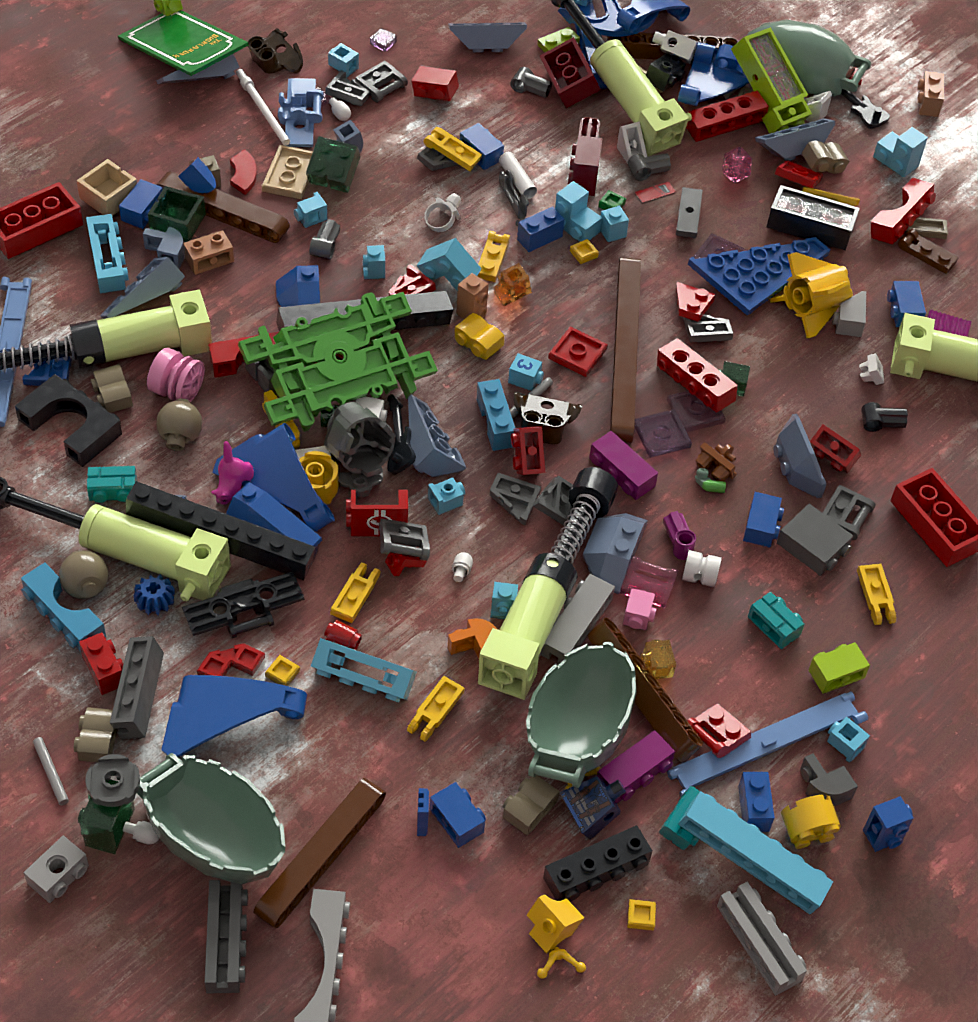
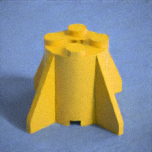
(814, 290)

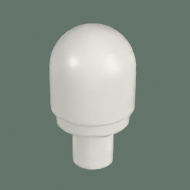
(340, 109)
(462, 566)
(141, 832)

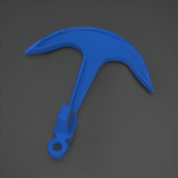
(608, 24)

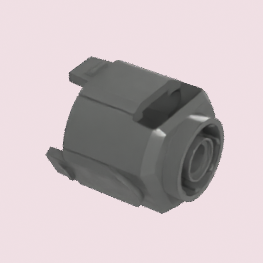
(359, 439)

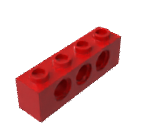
(727, 116)
(697, 375)

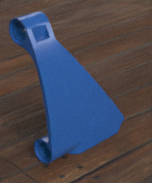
(634, 14)
(712, 74)
(282, 474)
(220, 703)

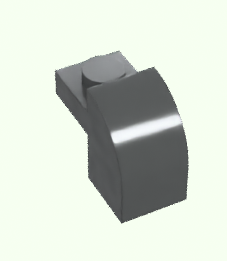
(836, 784)

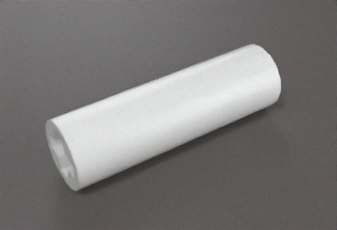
(520, 178)

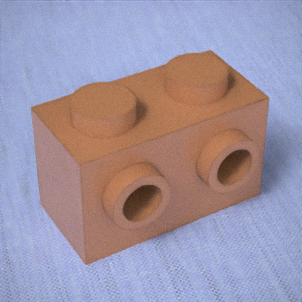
(931, 93)
(208, 252)

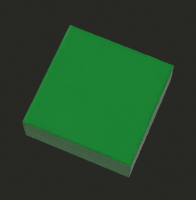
(611, 200)

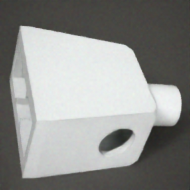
(684, 48)

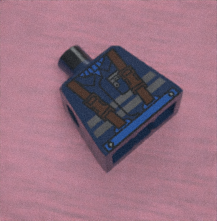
(593, 804)

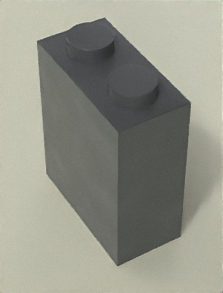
(815, 540)

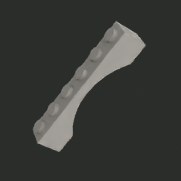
(326, 919)

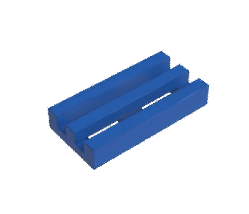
(423, 812)

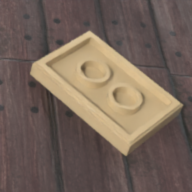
(288, 172)

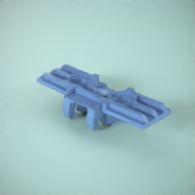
(294, 111)

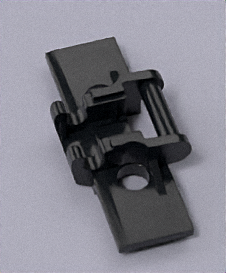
(242, 597)

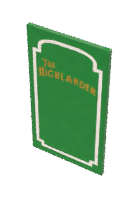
(183, 41)

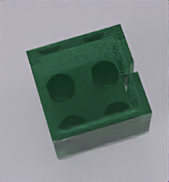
(333, 160)
(177, 210)
(104, 825)

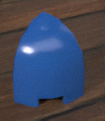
(198, 177)

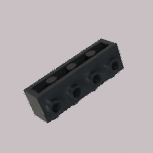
(598, 864)

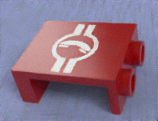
(366, 518)

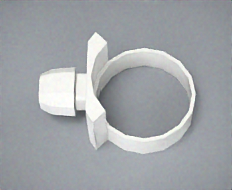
(452, 203)

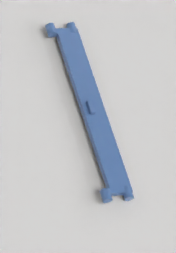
(11, 333)
(768, 740)

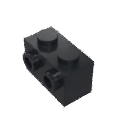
(666, 71)

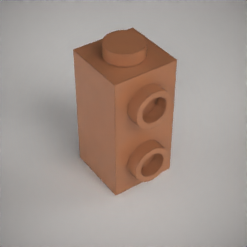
(472, 297)

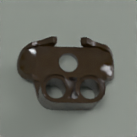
(265, 55)
(550, 420)

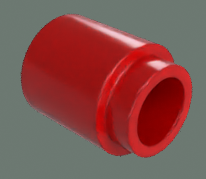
(343, 635)

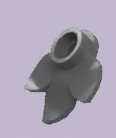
(359, 482)

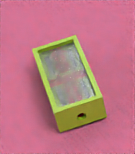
(768, 68)

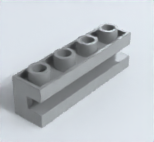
(578, 617)
(762, 938)

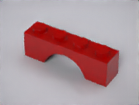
(891, 224)
(227, 357)

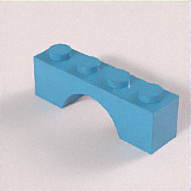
(44, 588)

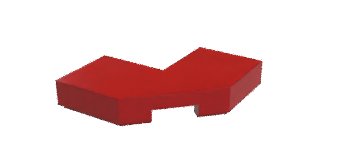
(240, 657)

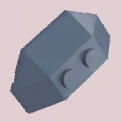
(488, 35)
(792, 141)
(799, 459)
(613, 546)

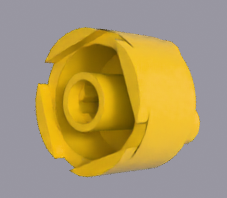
(322, 474)
(811, 820)

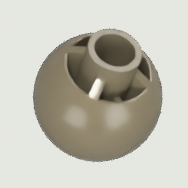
(179, 424)
(83, 574)

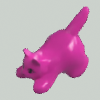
(231, 475)

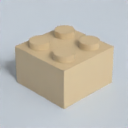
(105, 187)

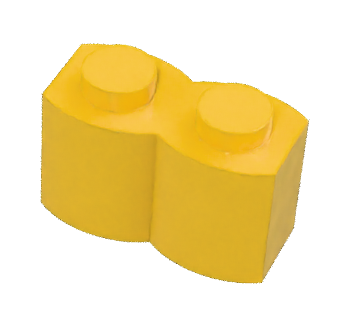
(479, 336)

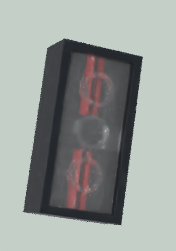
(812, 216)

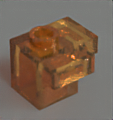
(512, 284)

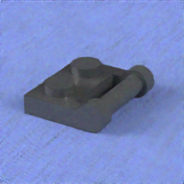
(379, 76)
(841, 506)
(404, 533)

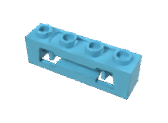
(113, 276)
(325, 657)

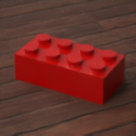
(37, 219)
(937, 516)

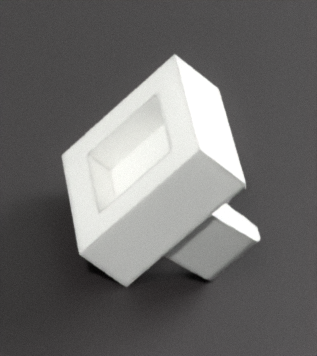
(874, 370)

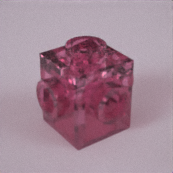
(737, 164)

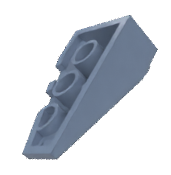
(222, 68)
(154, 280)
(430, 443)

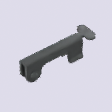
(518, 204)

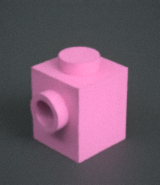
(639, 609)

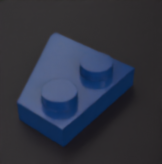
(45, 371)

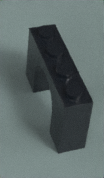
(60, 396)

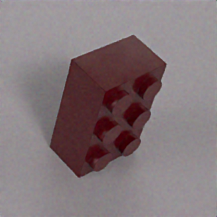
(570, 72)

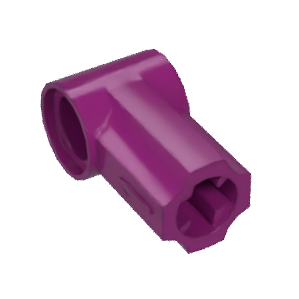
(680, 534)

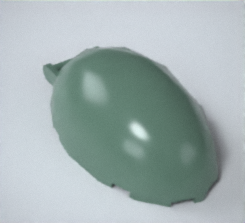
(818, 56)
(580, 712)
(213, 819)

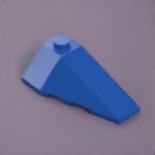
(299, 286)
(264, 511)

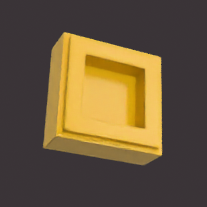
(584, 251)
(282, 671)
(641, 914)

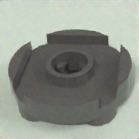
(113, 795)

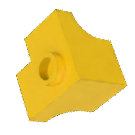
(553, 921)

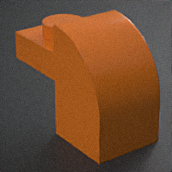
(470, 638)

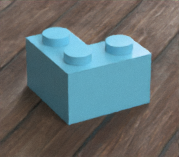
(901, 152)
(579, 219)
(448, 260)

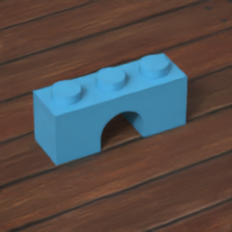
(495, 408)

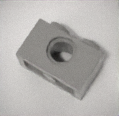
(60, 855)

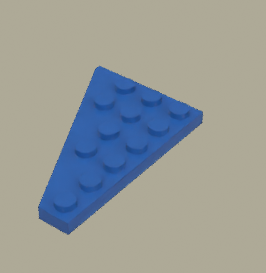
(755, 274)

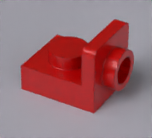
(397, 562)

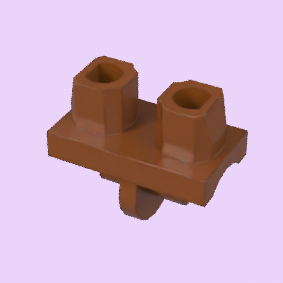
(723, 467)

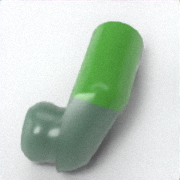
(708, 484)

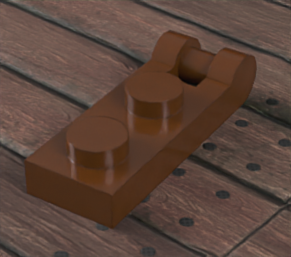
(927, 251)

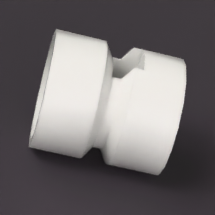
(701, 568)

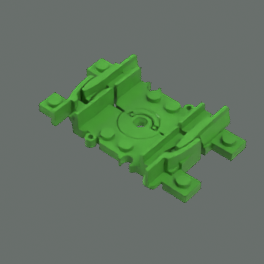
(332, 379)

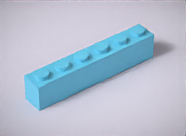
(756, 852)

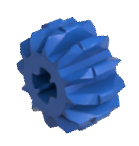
(154, 594)

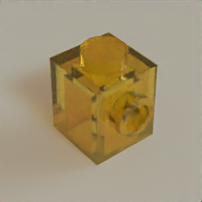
(659, 658)

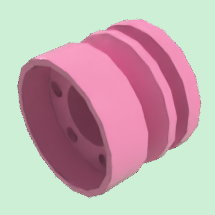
(175, 375)

